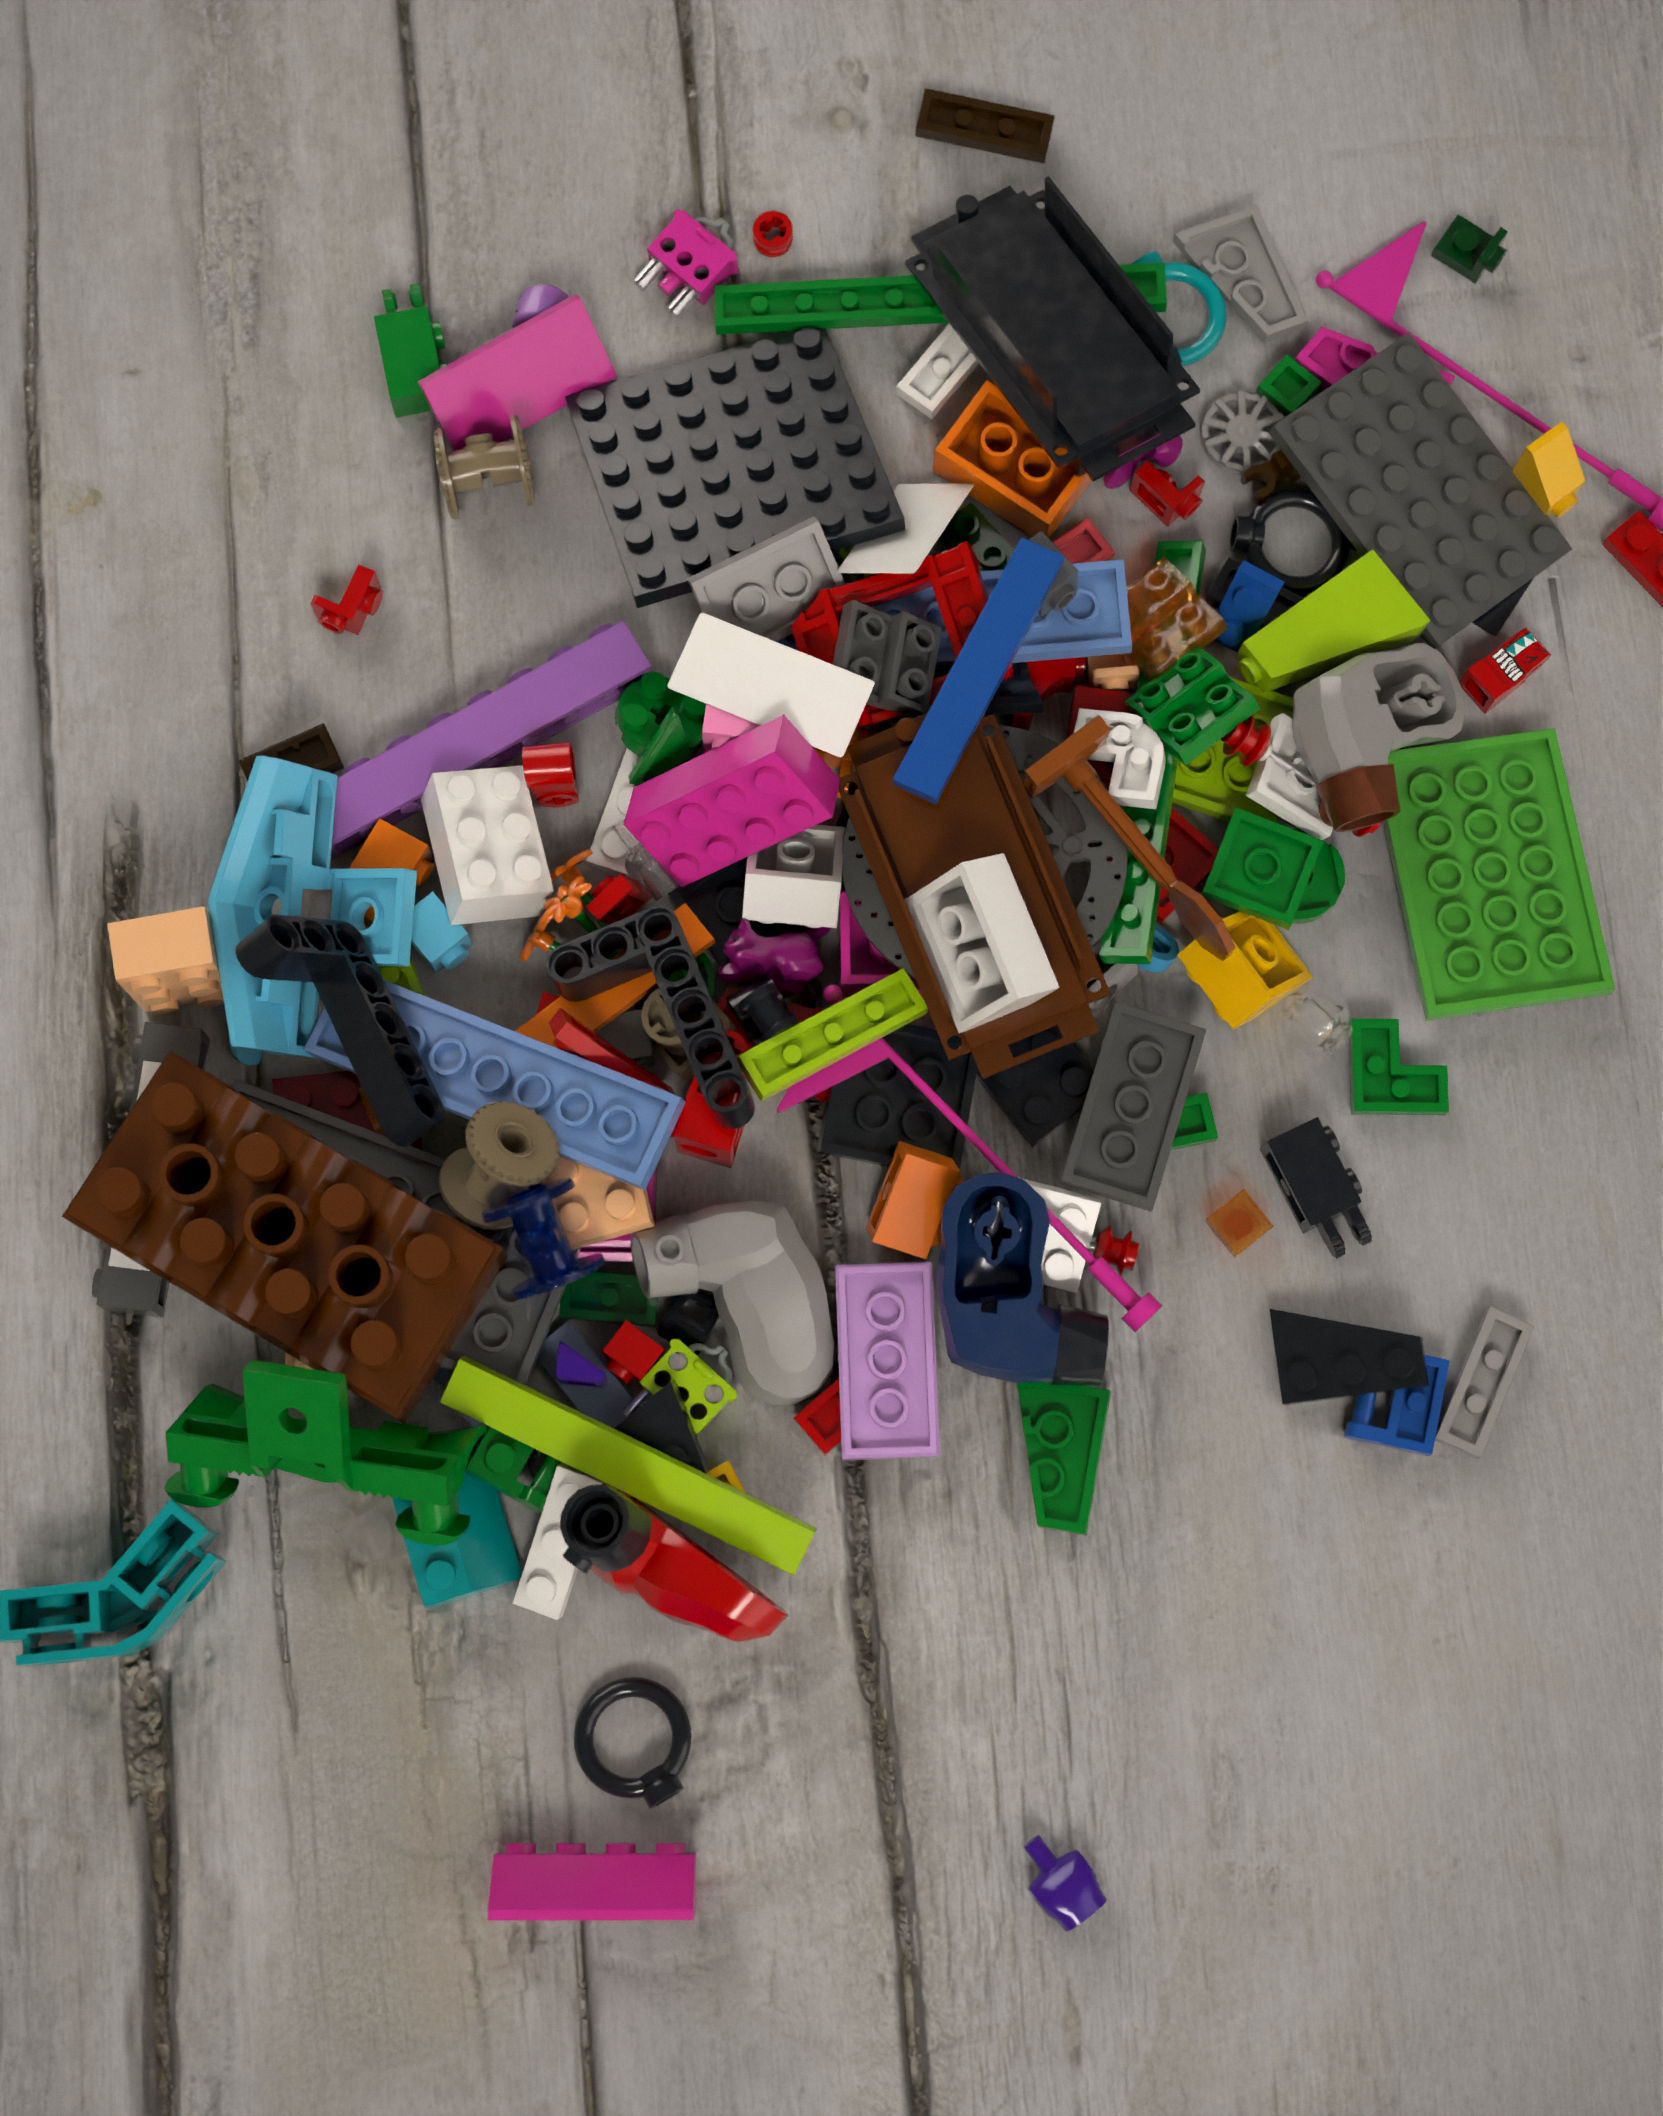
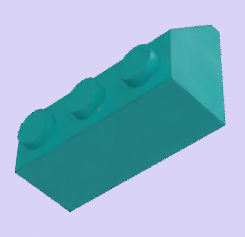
(474, 1562)

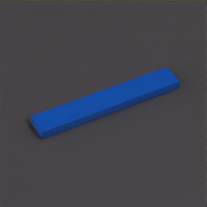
(978, 671)

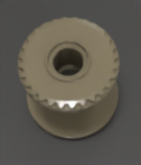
(481, 459)
(503, 1156)

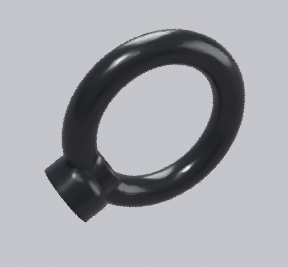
(1249, 533)
(660, 1782)

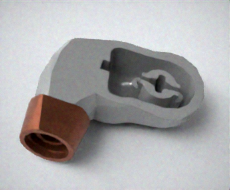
(1360, 715)

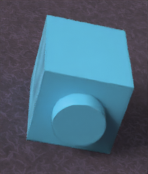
(435, 938)

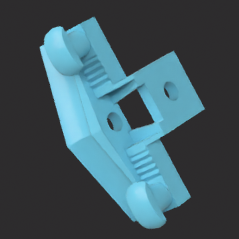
(273, 853)

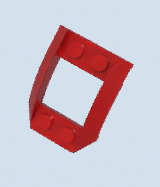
(957, 590)

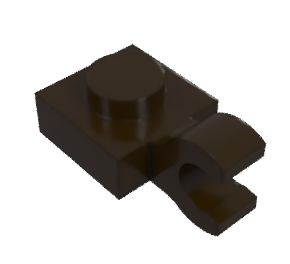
(1270, 474)

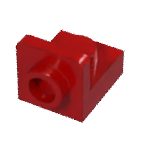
(1160, 493)

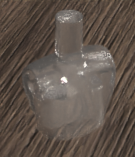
(643, 867)

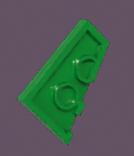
(1064, 1450)

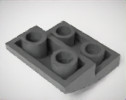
(892, 652)

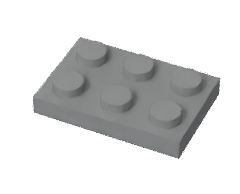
(770, 581)

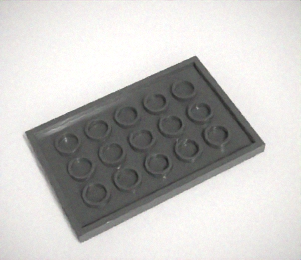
(1420, 487)

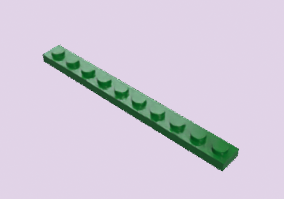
(861, 302)
(1133, 926)

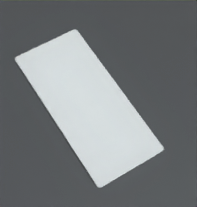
(926, 515)
(769, 680)

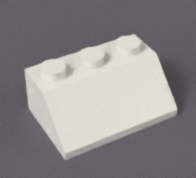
(981, 942)

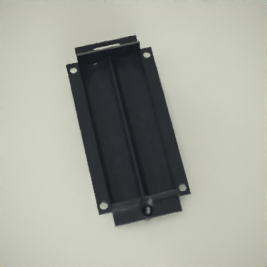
(1056, 327)

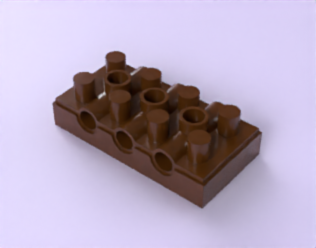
(297, 1289)

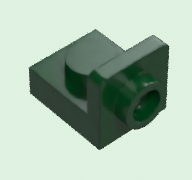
(1470, 249)

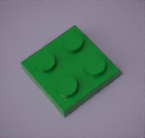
(1262, 868)

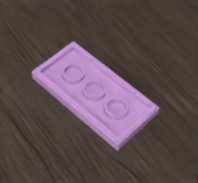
(887, 1361)

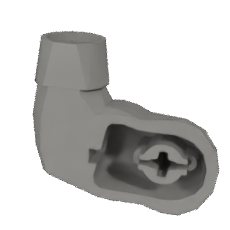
(761, 1286)

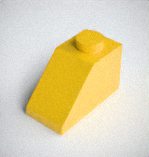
(1551, 471)

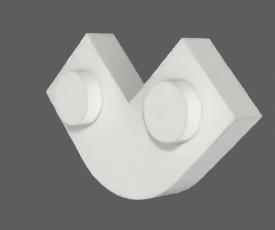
(1136, 757)

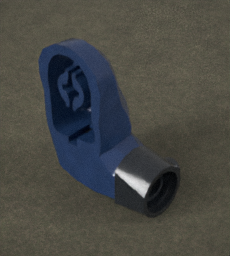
(994, 1290)

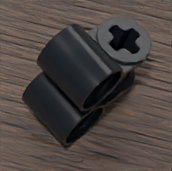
(761, 1010)

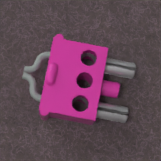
(694, 246)

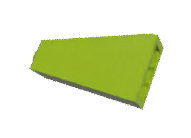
(1347, 616)

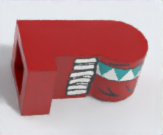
(1504, 670)

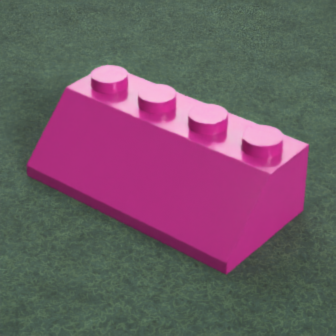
(593, 1884)

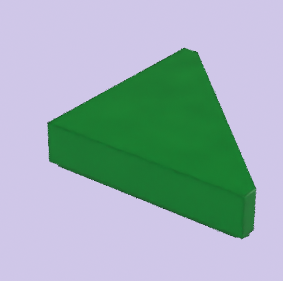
(664, 752)

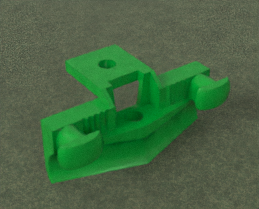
(256, 1434)

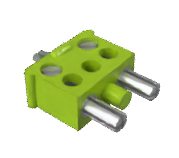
(693, 1376)

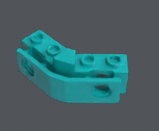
(120, 1599)

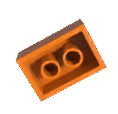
(1007, 465)

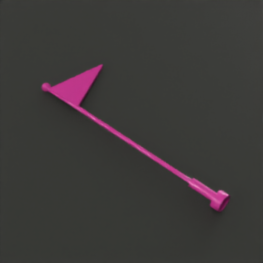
(1376, 290)
(1138, 1308)

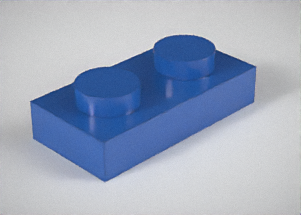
(1247, 604)

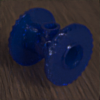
(543, 1238)

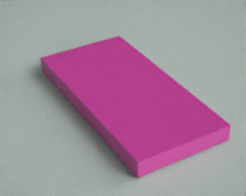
(519, 375)

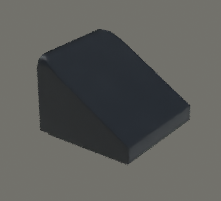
(689, 1319)

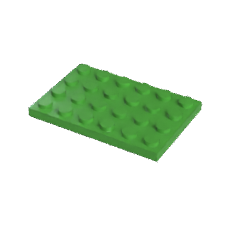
(1494, 877)

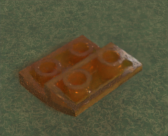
(1167, 619)

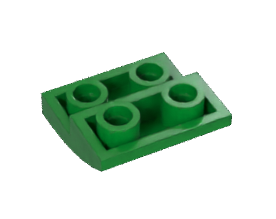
(1192, 704)

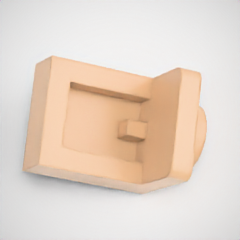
(1111, 672)

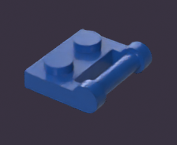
(1410, 1415)

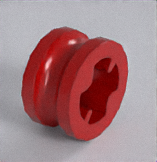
(766, 223)

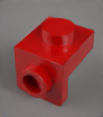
(359, 600)

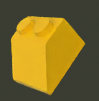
(1255, 974)

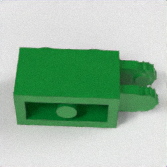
(408, 350)

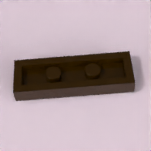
(984, 125)

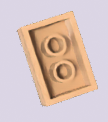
(167, 960)

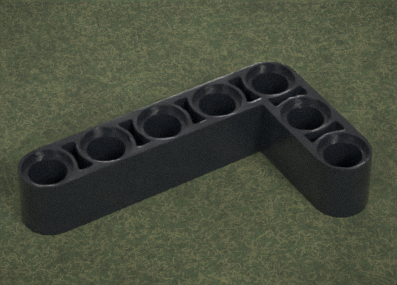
(680, 997)
(360, 1009)

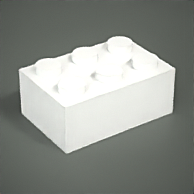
(486, 845)

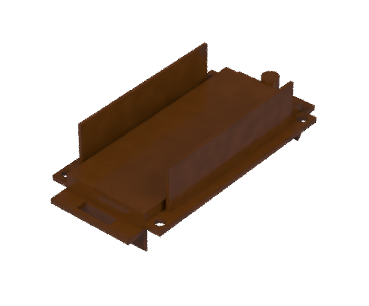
(975, 818)

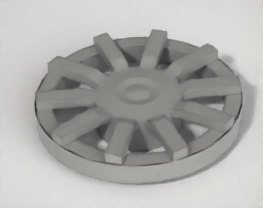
(1241, 432)

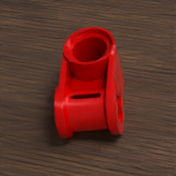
(551, 774)

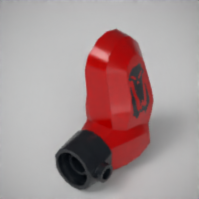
(662, 1566)

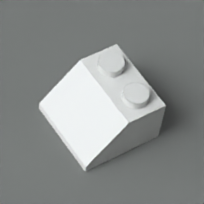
(796, 879)

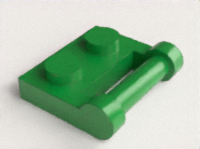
(500, 1462)

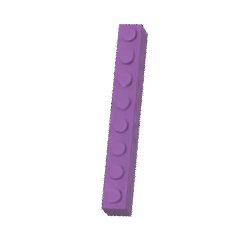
(487, 731)

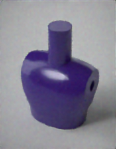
(1065, 1886)

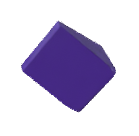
(577, 1370)

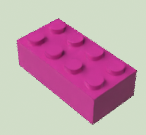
(732, 801)

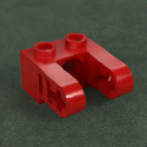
(696, 1129)

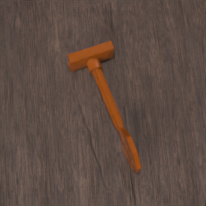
(1070, 762)

